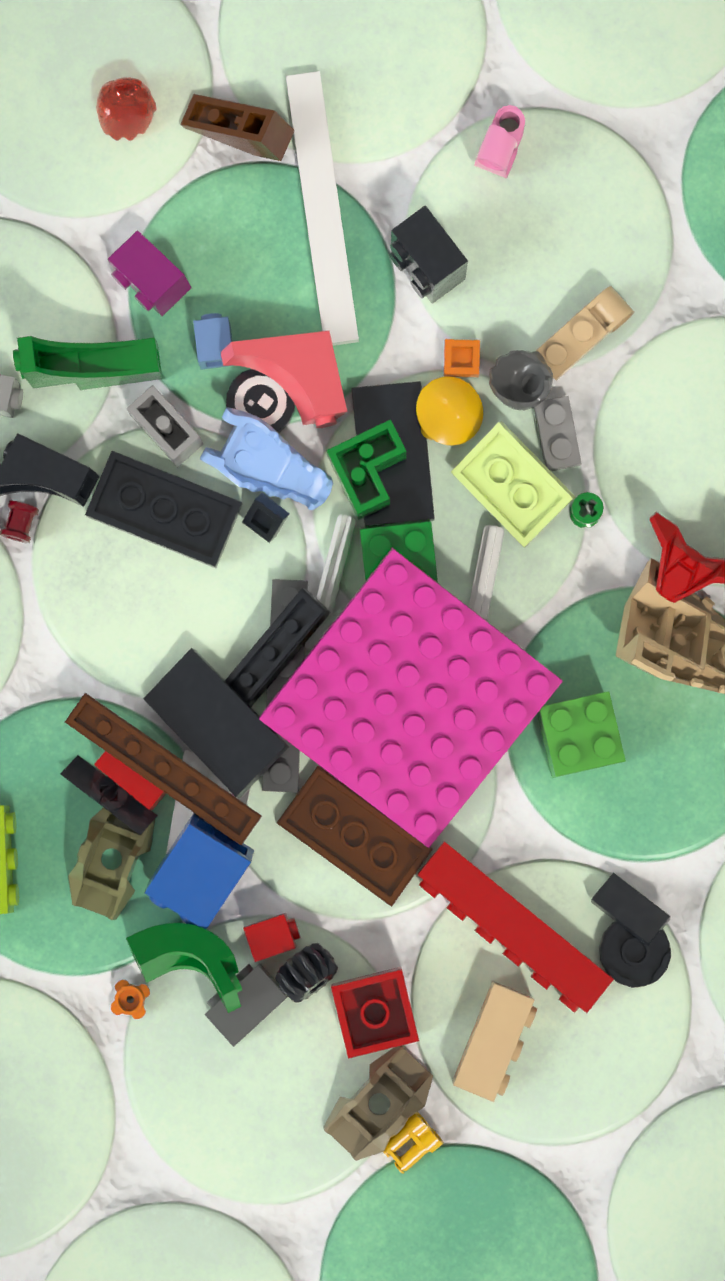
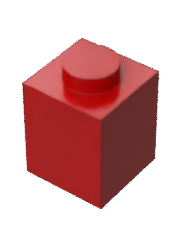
(272, 936)

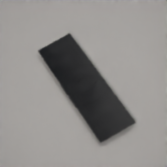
(108, 794)

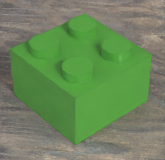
(580, 734)

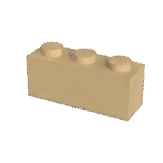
(494, 1042)

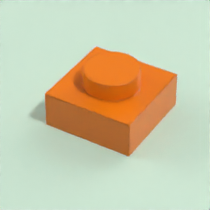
(461, 358)

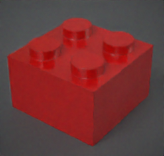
(374, 1012)

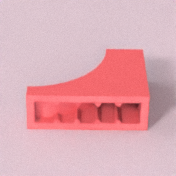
(301, 366)

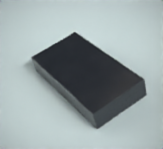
(630, 909)

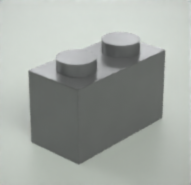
(257, 999)

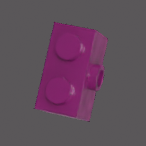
(149, 273)

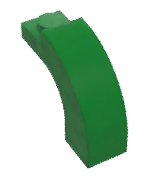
(187, 947)

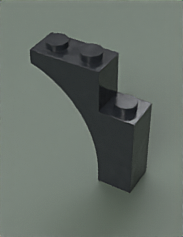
(40, 469)

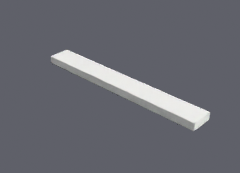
(322, 207)

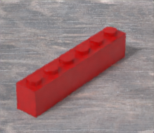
(515, 927)

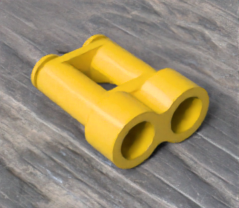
(422, 1134)

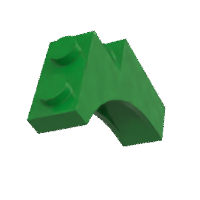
(87, 364)

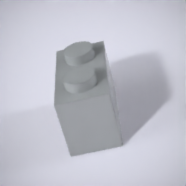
(165, 426)

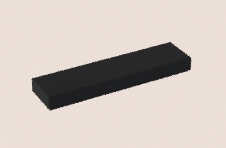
(277, 646)

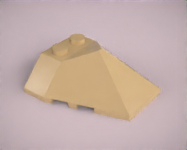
(672, 639)

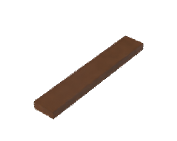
(163, 769)

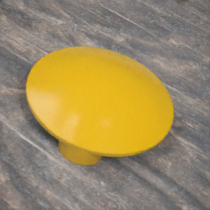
(449, 411)

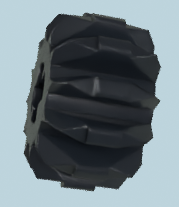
(306, 972)

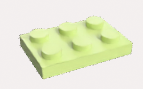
(512, 484)

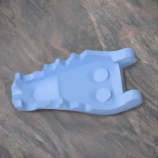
(263, 461)

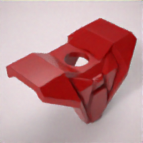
(681, 566)

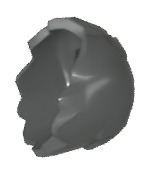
(521, 379)

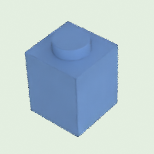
(211, 337)

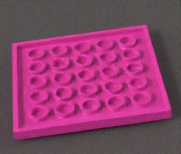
(410, 698)

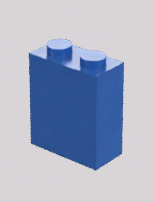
(198, 872)

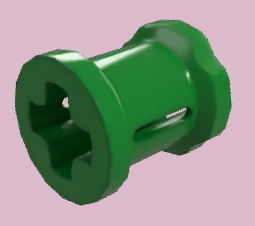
(585, 499)

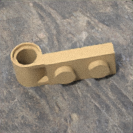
(585, 331)

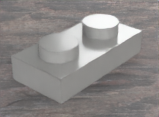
(557, 434)

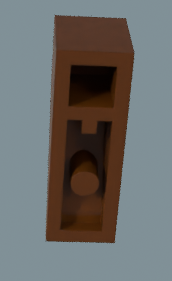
(239, 126)

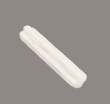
(336, 561)
(486, 570)

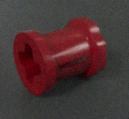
(19, 521)

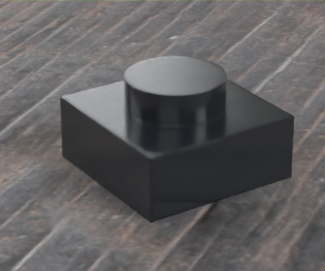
(265, 517)

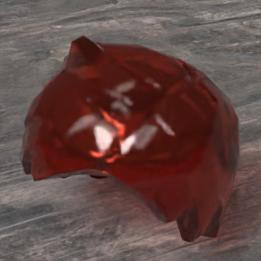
(125, 108)

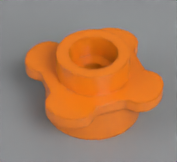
(122, 1006)

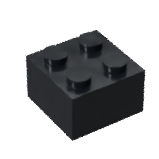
(427, 255)

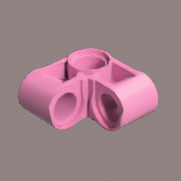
(500, 146)

